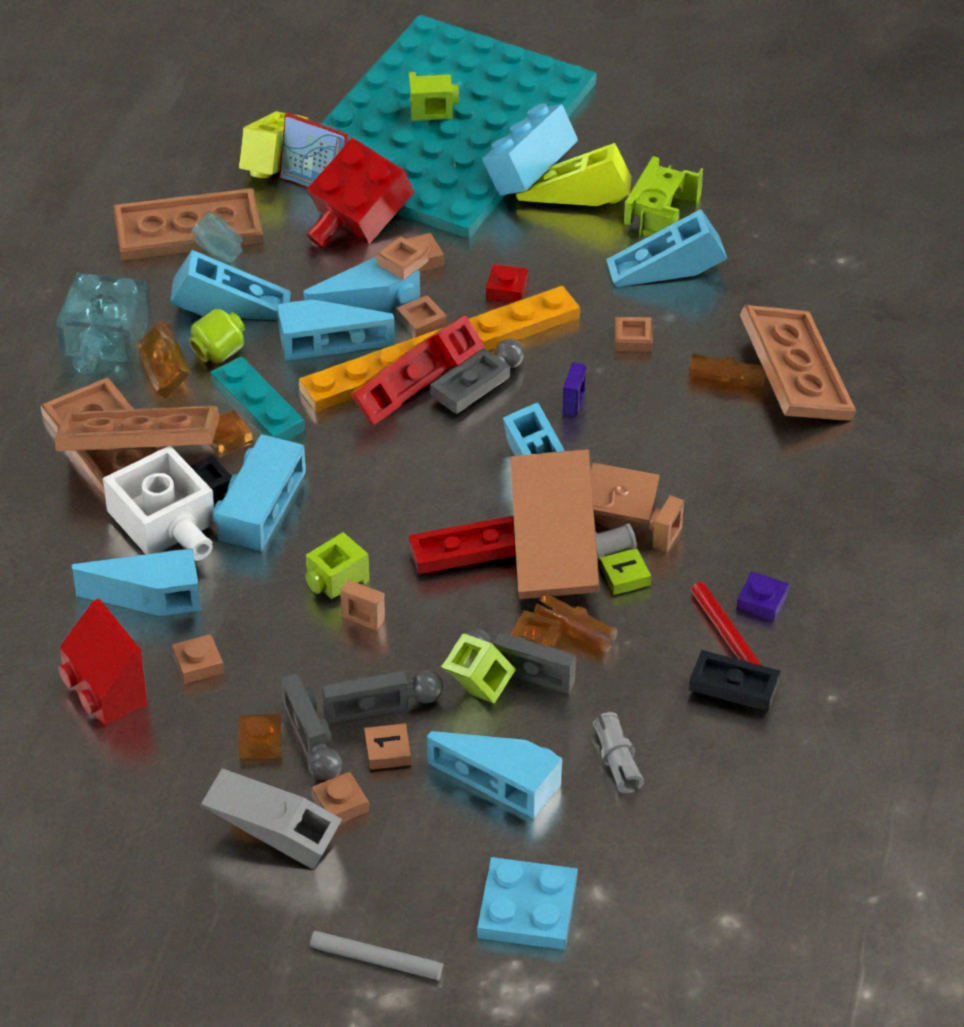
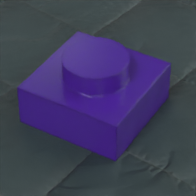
(762, 596)

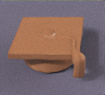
(622, 495)

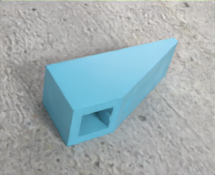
(146, 583)

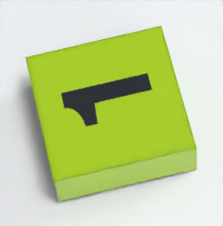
(625, 571)

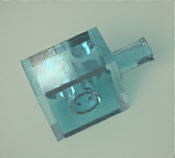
(103, 319)

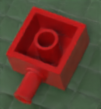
(357, 193)

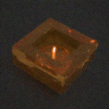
(230, 434)
(537, 629)
(260, 736)

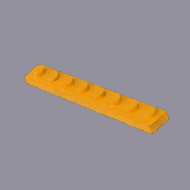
(511, 321)

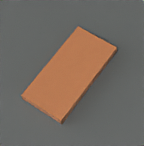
(166, 224)
(797, 363)
(96, 397)
(137, 428)
(554, 524)

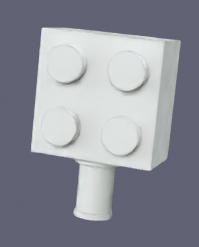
(161, 503)

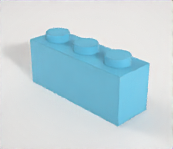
(529, 149)
(260, 492)

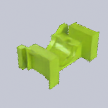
(654, 195)

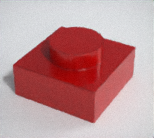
(507, 283)

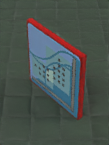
(307, 149)

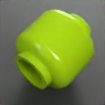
(217, 336)

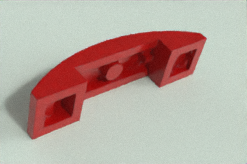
(416, 369)

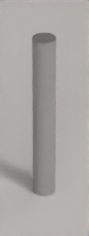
(376, 955)

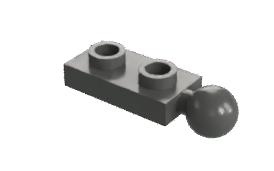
(477, 375)
(534, 661)
(378, 695)
(312, 731)

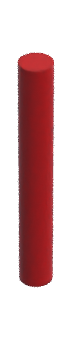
(723, 623)

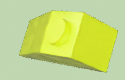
(263, 145)
(583, 180)

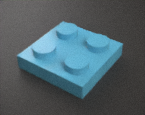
(527, 903)

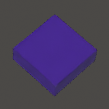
(574, 389)

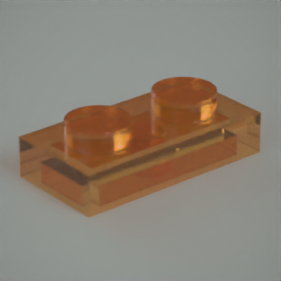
(163, 359)

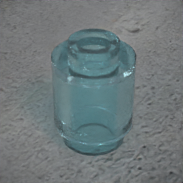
(217, 238)

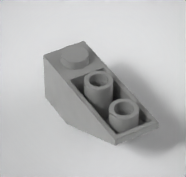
(273, 816)

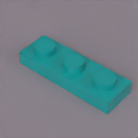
(257, 400)

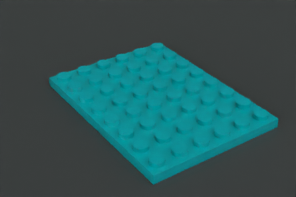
(446, 155)

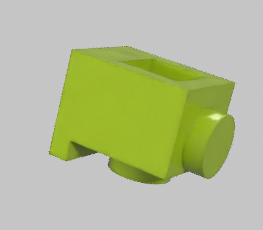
(432, 97)
(334, 564)
(479, 667)

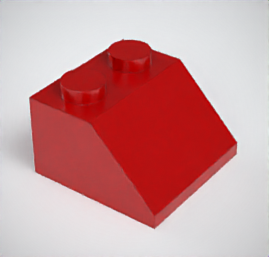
(103, 665)

